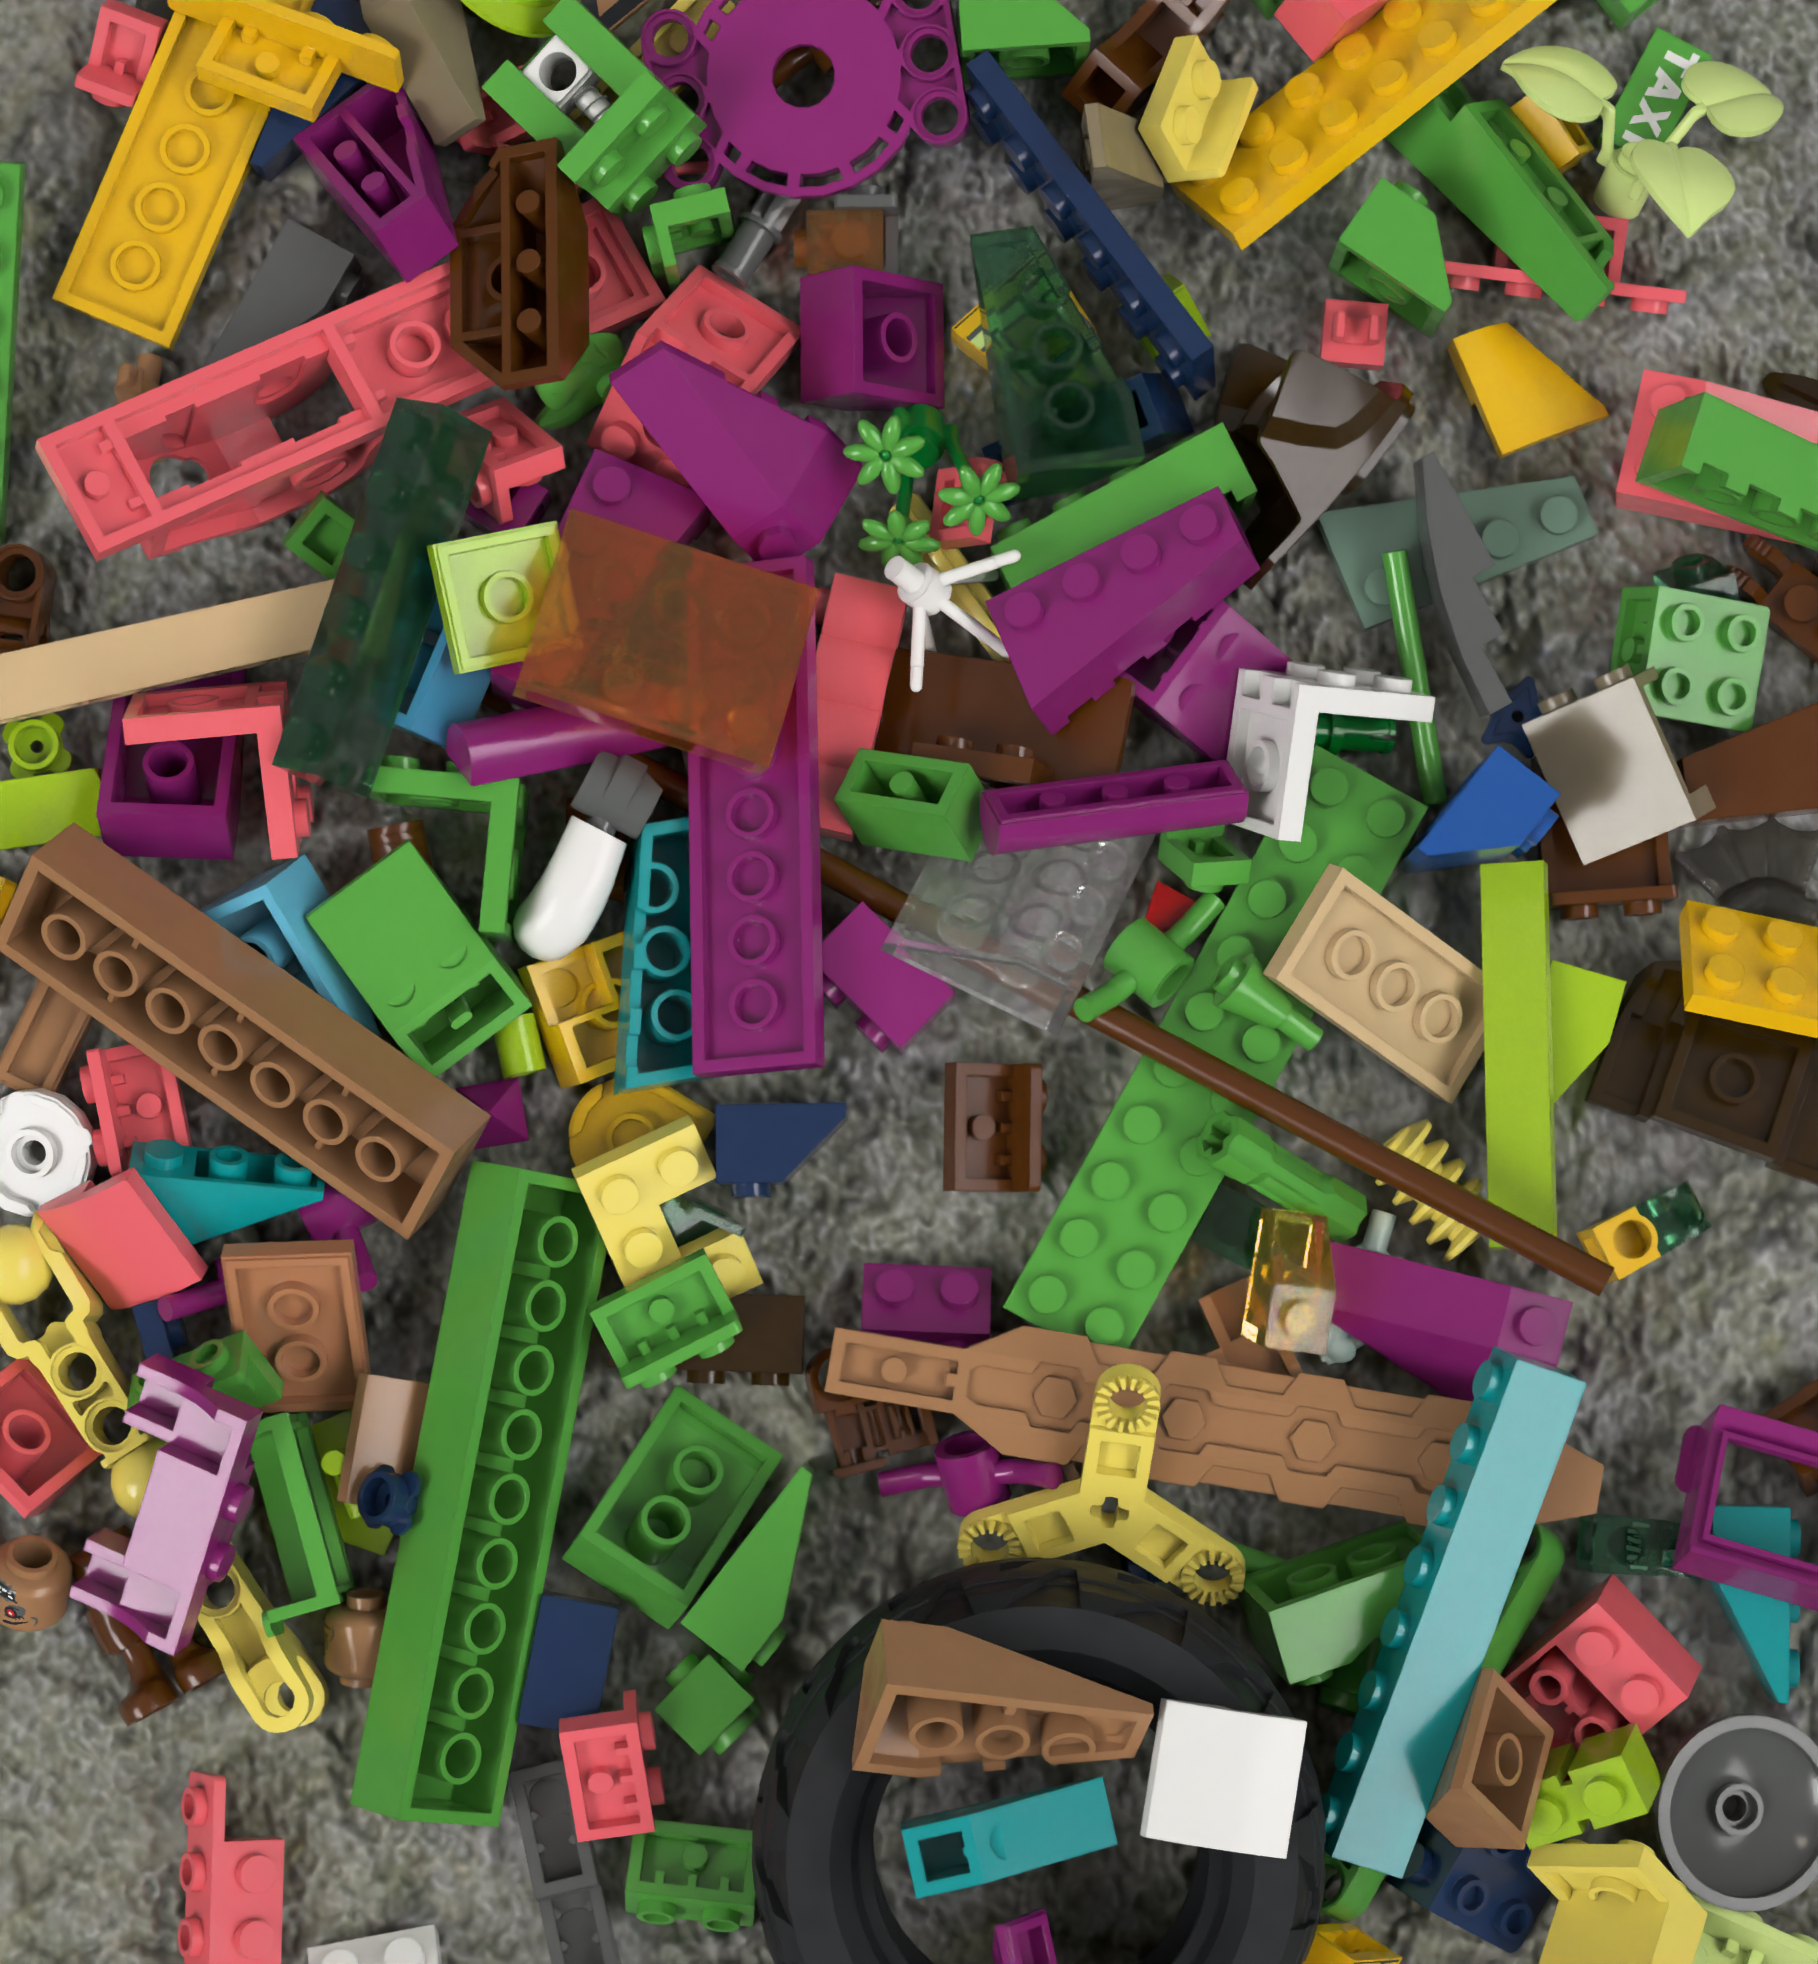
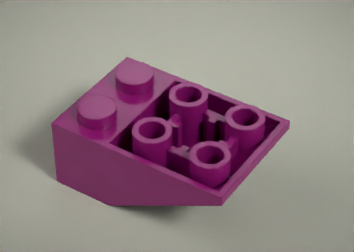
(1195, 676)

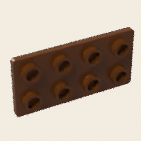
(981, 717)

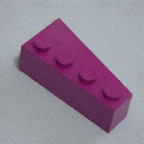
(630, 498)

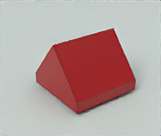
(1166, 906)

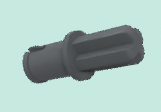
(755, 236)

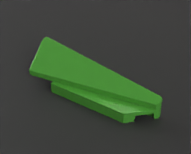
(1511, 193)

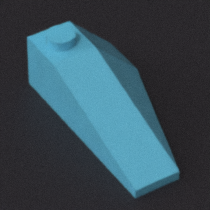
(272, 920)

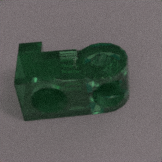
(1627, 1545)

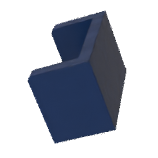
(568, 1659)

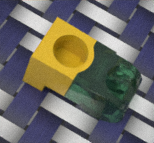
(1646, 1230)

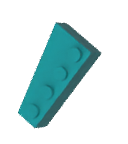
(656, 963)

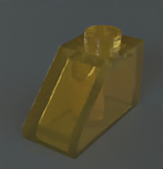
(1291, 1283)

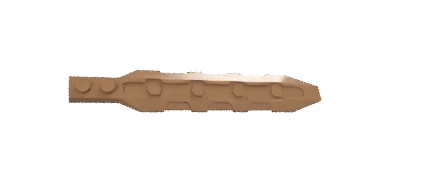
(1216, 1423)

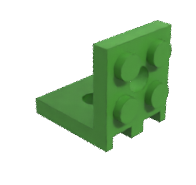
(409, 784)

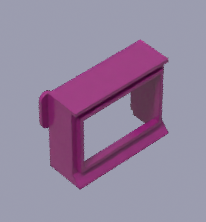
(1699, 1477)

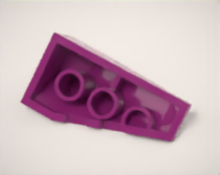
(1439, 1319)

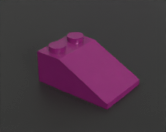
(172, 794)

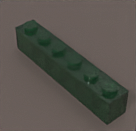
(381, 598)

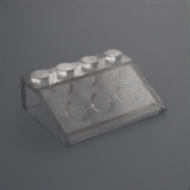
(1017, 922)

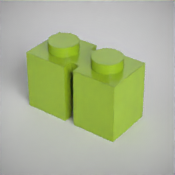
(1608, 1784)

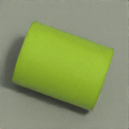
(520, 1047)

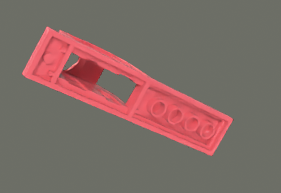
(222, 412)

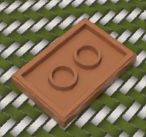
(303, 1316)

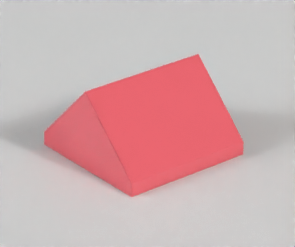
(38, 1442)

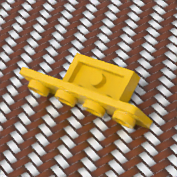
(286, 54)

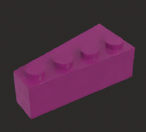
(1119, 602)

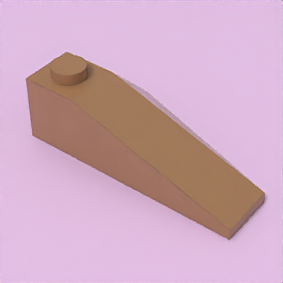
(959, 1699)

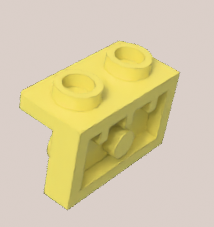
(1195, 114)

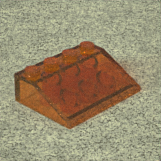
(667, 642)

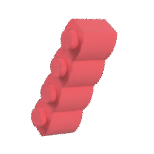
(853, 668)

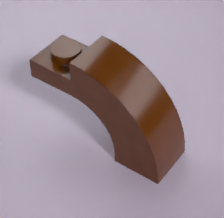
(1129, 62)

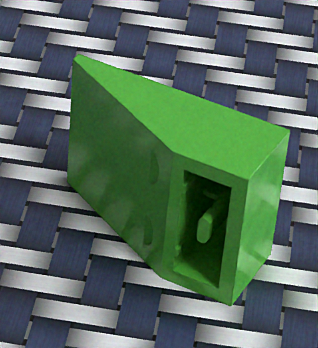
(419, 960)

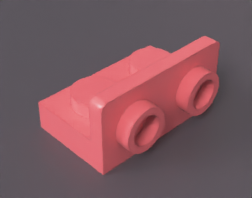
(515, 456)
(610, 1771)

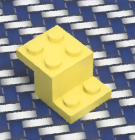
(1615, 1905)

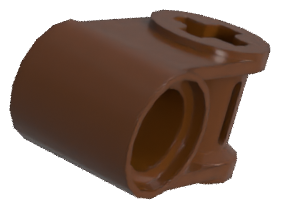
(27, 611)

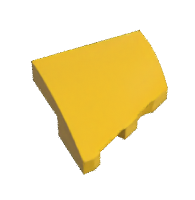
(1519, 389)
(578, 1008)

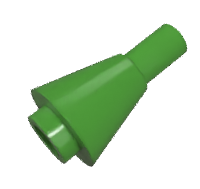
(1250, 994)

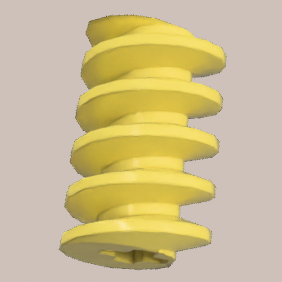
(1410, 1143)

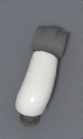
(587, 859)

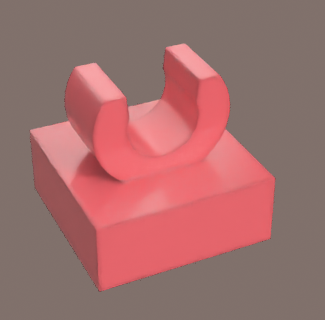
(1354, 334)

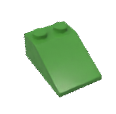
(673, 1507)
(751, 1592)
(1327, 1602)

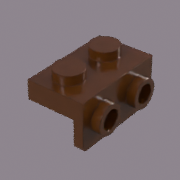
(993, 1127)

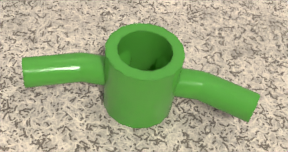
(1149, 961)

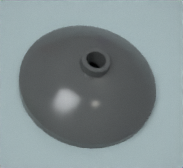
(1770, 1841)

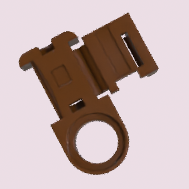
(862, 1431)

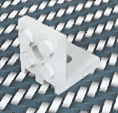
(1278, 725)

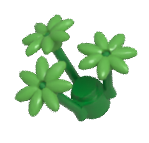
(908, 445)

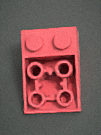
(1603, 1668)

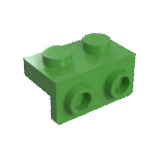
(685, 224)
(666, 1320)

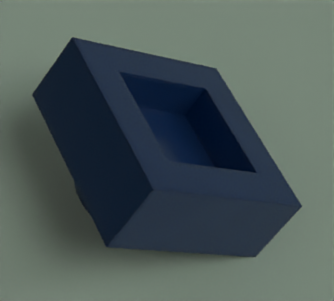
(157, 1334)

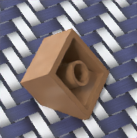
(1492, 1769)

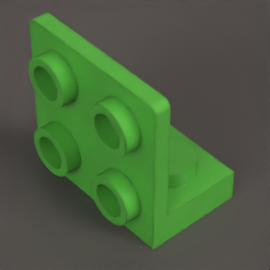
(1702, 649)

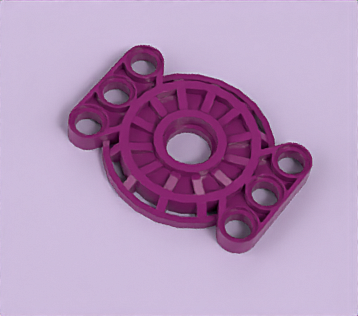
(869, 91)

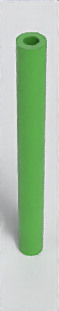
(1414, 667)

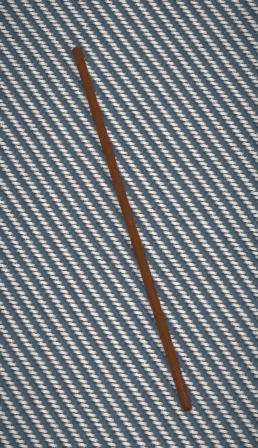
(1233, 1084)

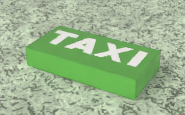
(1654, 94)

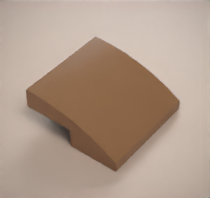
(382, 1429)

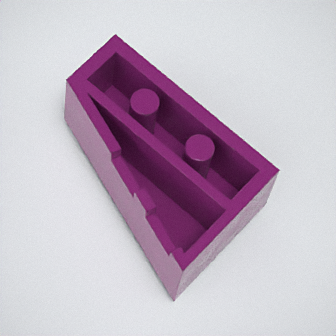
(384, 176)

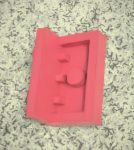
(133, 1103)

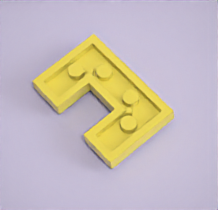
(625, 1197)

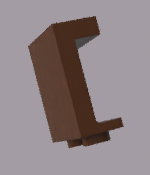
(1629, 878)

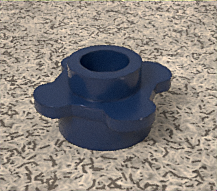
(389, 1499)

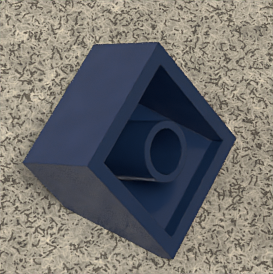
(770, 1142)

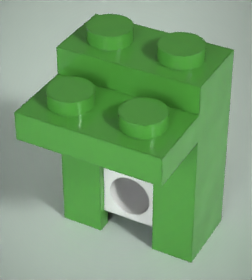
(628, 140)

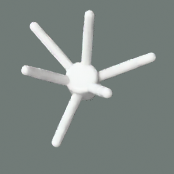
(930, 592)

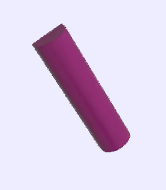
(533, 743)
(1111, 807)

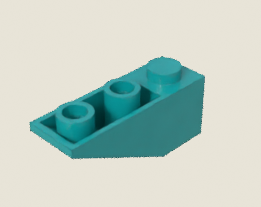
(223, 1185)
(1759, 1620)
(1006, 1836)

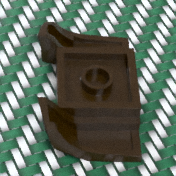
(1711, 1076)

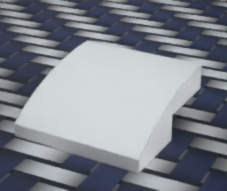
(1223, 1778)

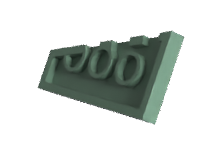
(1514, 522)

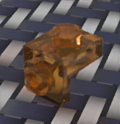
(840, 240)

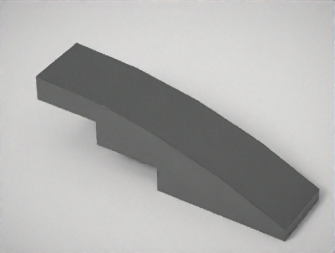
(1451, 559)

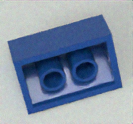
(1491, 814)

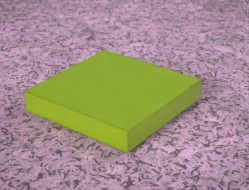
(492, 592)

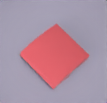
(123, 1240)

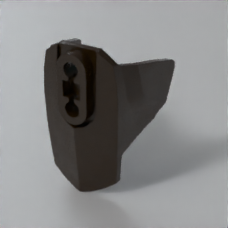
(1303, 438)

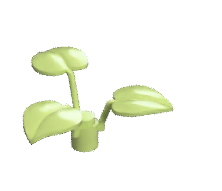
(1683, 180)

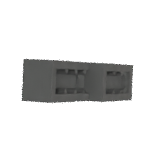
(562, 1869)

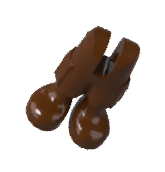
(150, 1684)

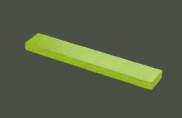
(1518, 1041)

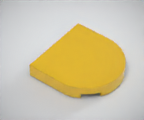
(609, 1121)

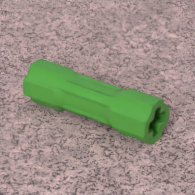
(1257, 1161)

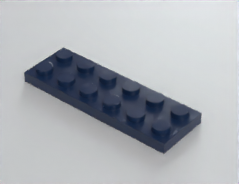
(1081, 215)

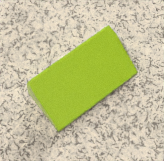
(44, 805)

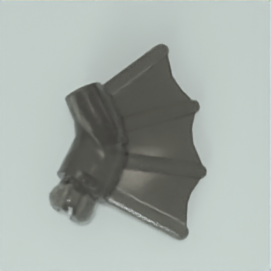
(1758, 870)

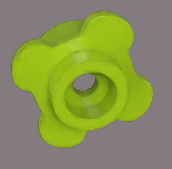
(21, 737)

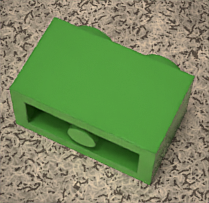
(913, 804)

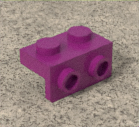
(927, 1302)

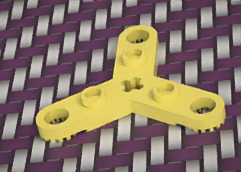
(1143, 1524)

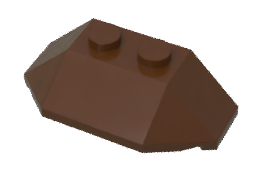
(521, 270)

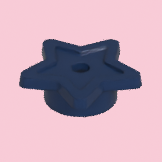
(1501, 725)

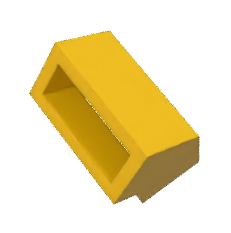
(1559, 139)

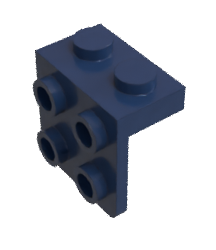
(1475, 1887)

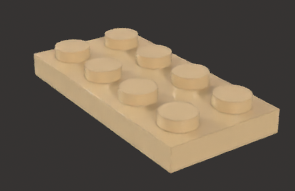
(1384, 982)

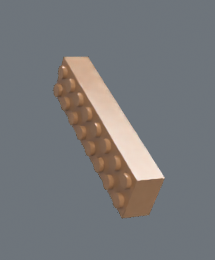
(240, 1030)

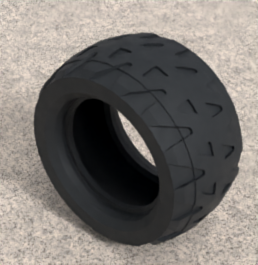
(1101, 1623)

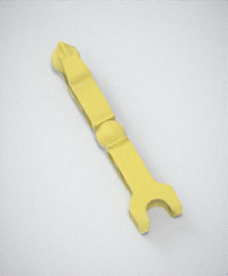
(249, 1658)

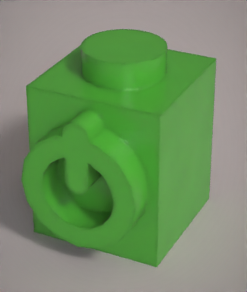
(709, 1702)

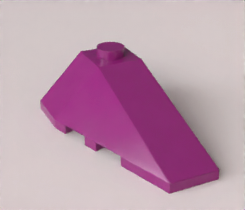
(752, 464)

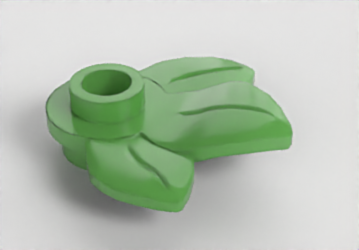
(585, 384)

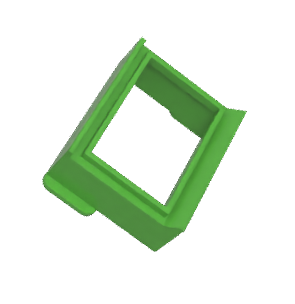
(300, 1518)

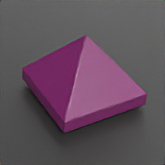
(505, 1105)
(1024, 1940)

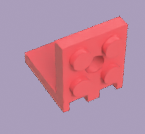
(690, 321)
(228, 712)

